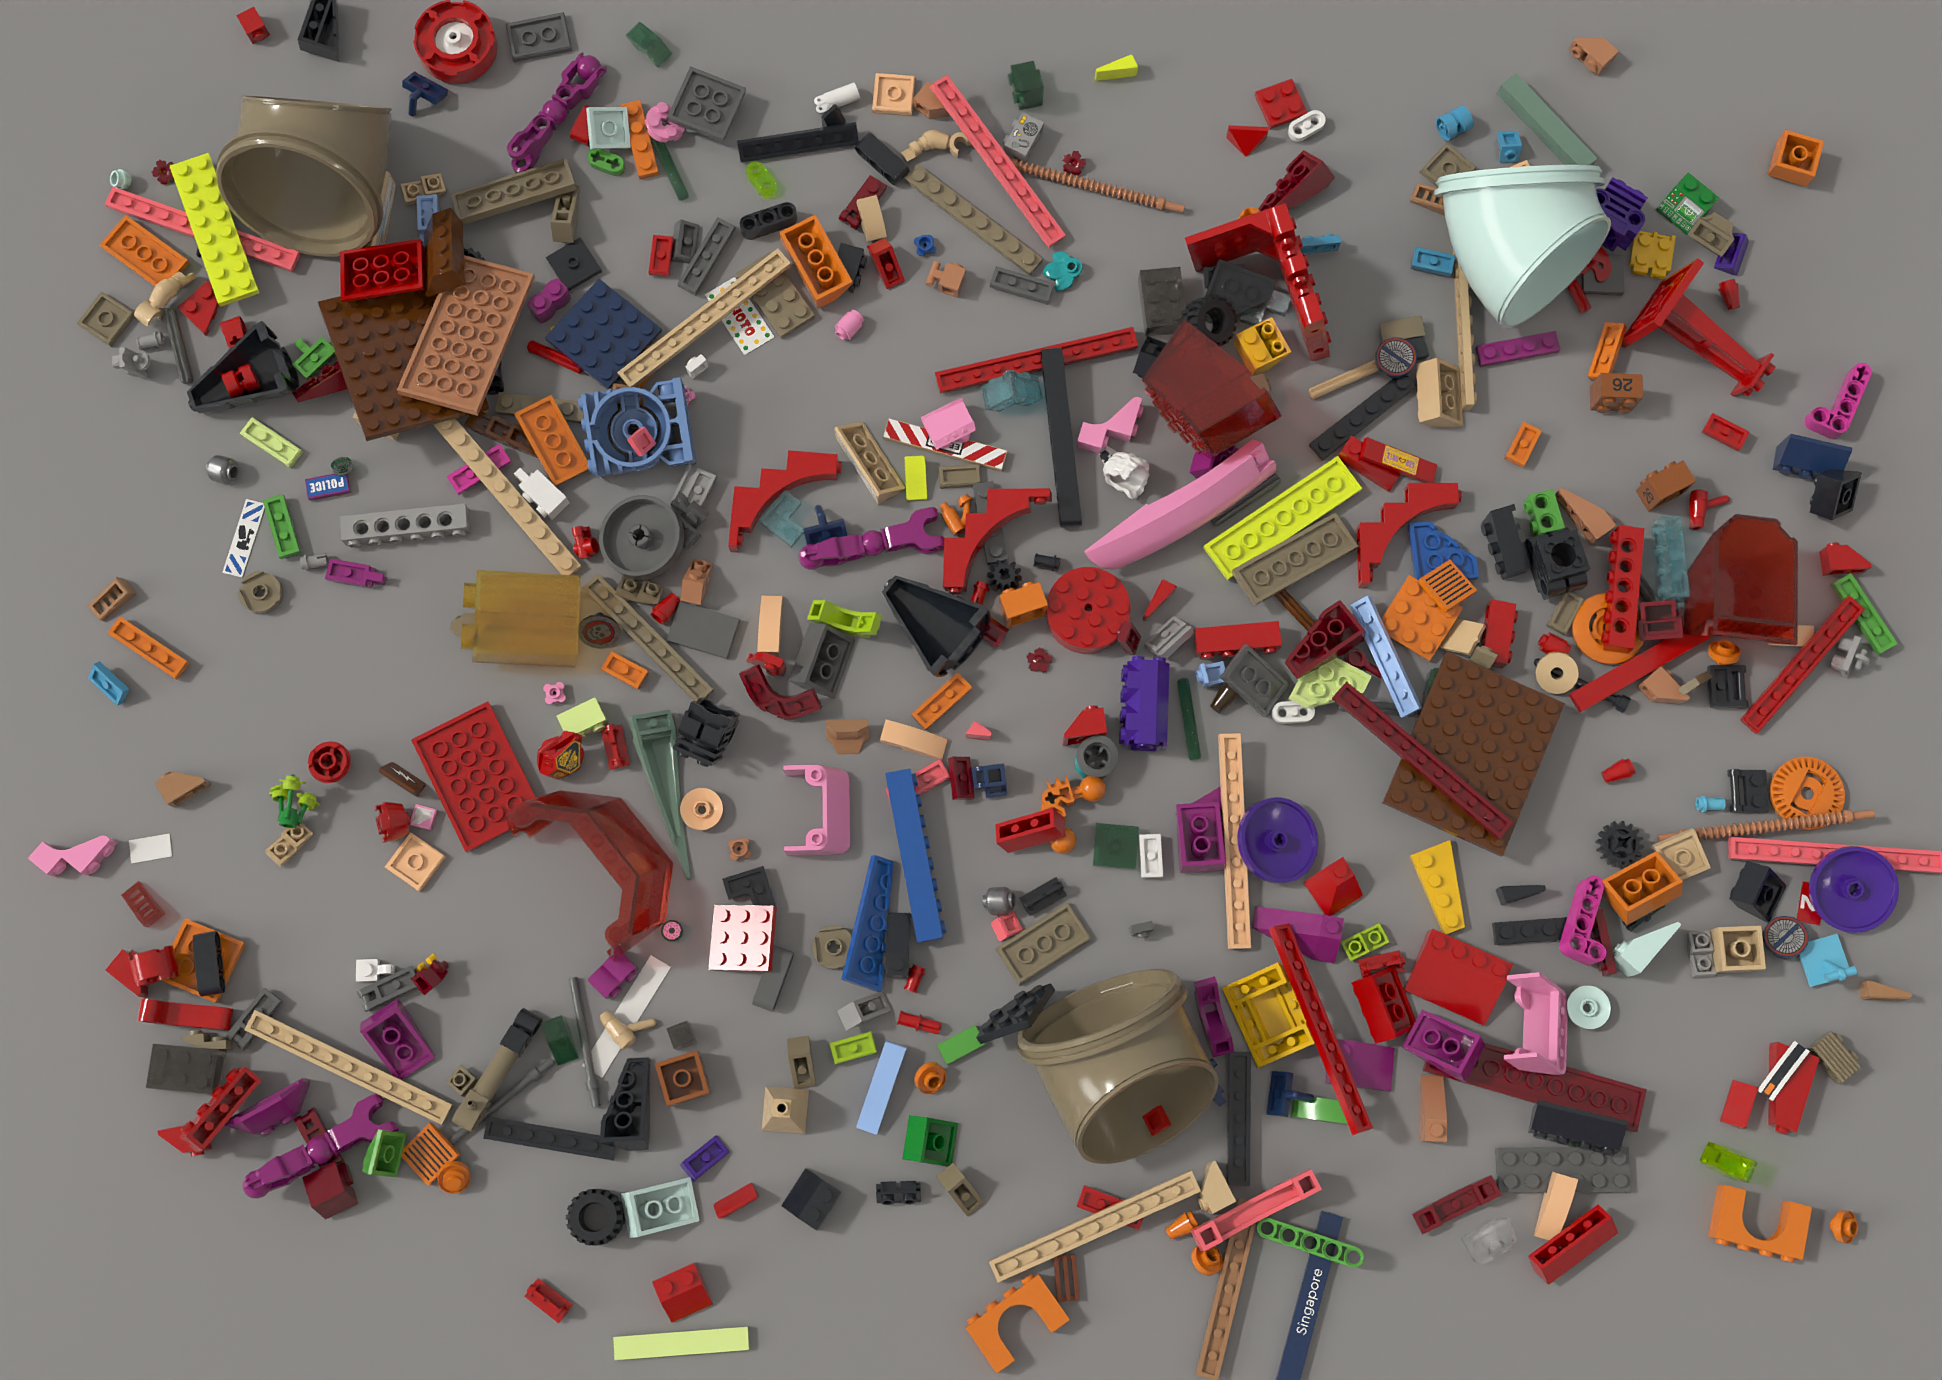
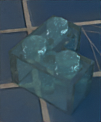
(1010, 390)

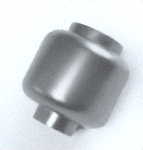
(222, 469)
(999, 900)

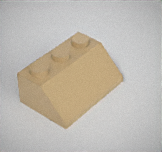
(1439, 394)

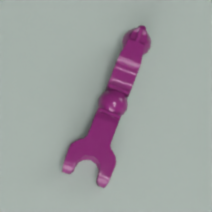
(554, 111)
(872, 543)
(319, 1150)

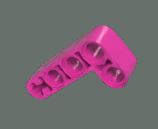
(1843, 399)
(1588, 892)

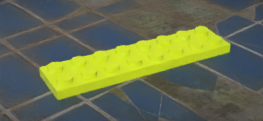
(214, 230)
(1283, 516)

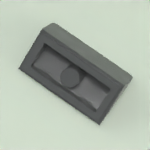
(685, 241)

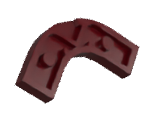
(779, 705)

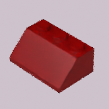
(1384, 1004)

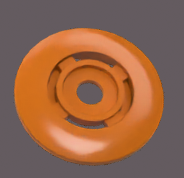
(1590, 642)
(1792, 778)

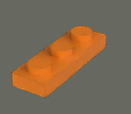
(1607, 349)
(941, 701)

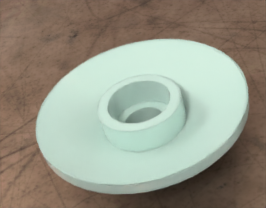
(1598, 1004)

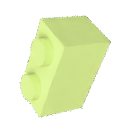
(583, 718)

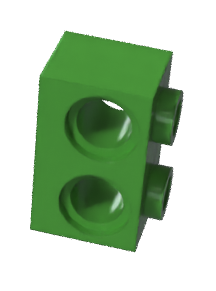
(1549, 513)

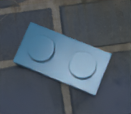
(1320, 244)
(1433, 261)
(108, 683)

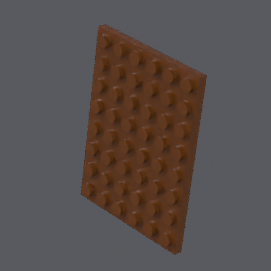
(373, 349)
(1486, 734)

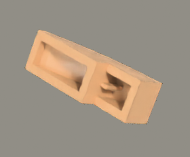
(770, 625)
(913, 740)
(1555, 1206)

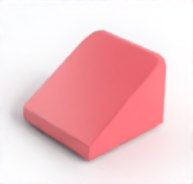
(978, 731)
(1006, 926)

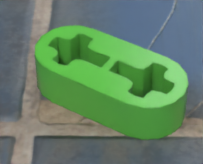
(604, 165)

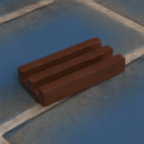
(1066, 1278)

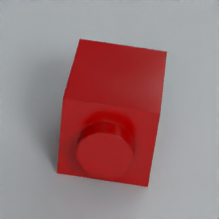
(253, 25)

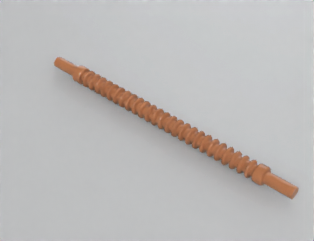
(1160, 202)
(1846, 816)

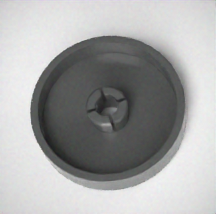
(653, 553)

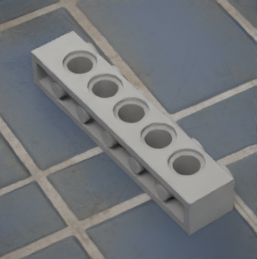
(352, 524)

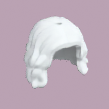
(1127, 473)

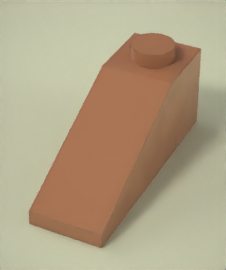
(1589, 518)
(1432, 1109)

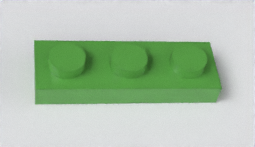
(281, 526)

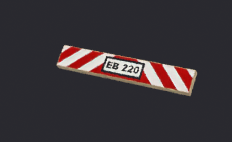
(967, 451)

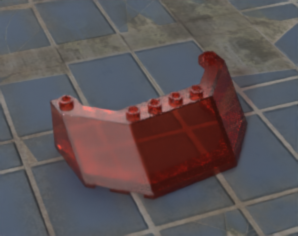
(622, 849)

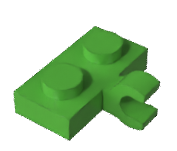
(313, 357)

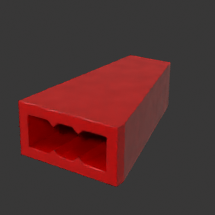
(1788, 1105)

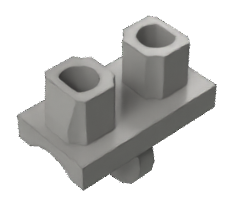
(132, 362)
(1851, 647)

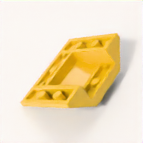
(1268, 1014)

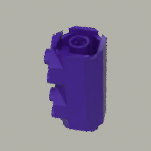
(1145, 704)

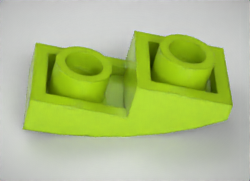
(1365, 942)

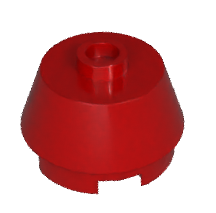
(329, 762)
(392, 821)

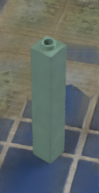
(1544, 123)

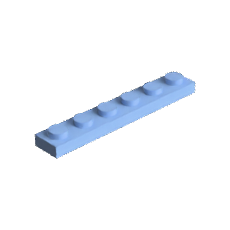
(1386, 657)

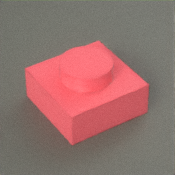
(641, 441)

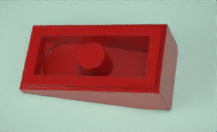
(1162, 593)

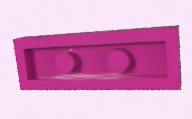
(465, 478)

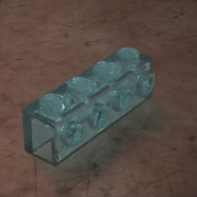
(1671, 558)

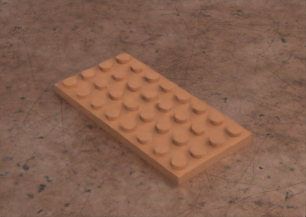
(466, 337)

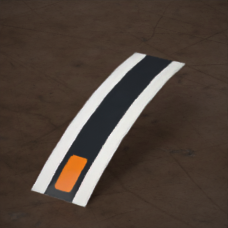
(1783, 1070)

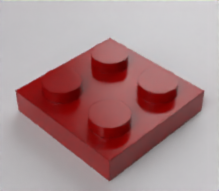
(1280, 103)

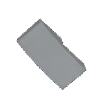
(1700, 954)

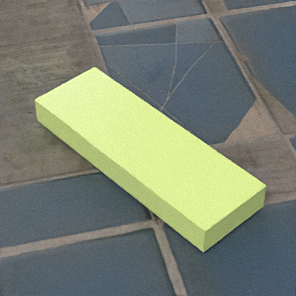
(271, 442)

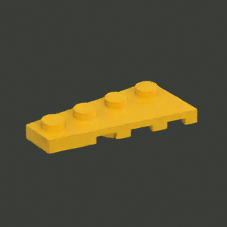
(1439, 880)

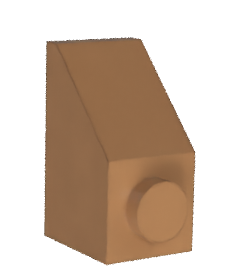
(180, 787)

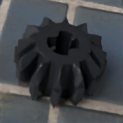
(995, 576)

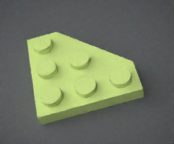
(1324, 682)

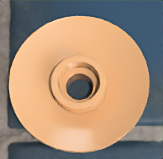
(701, 798)

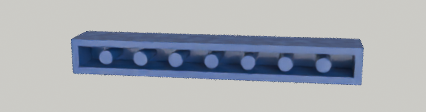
(914, 855)

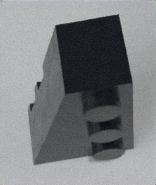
(320, 30)
(1505, 542)

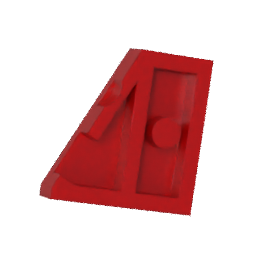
(201, 307)

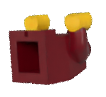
(429, 978)

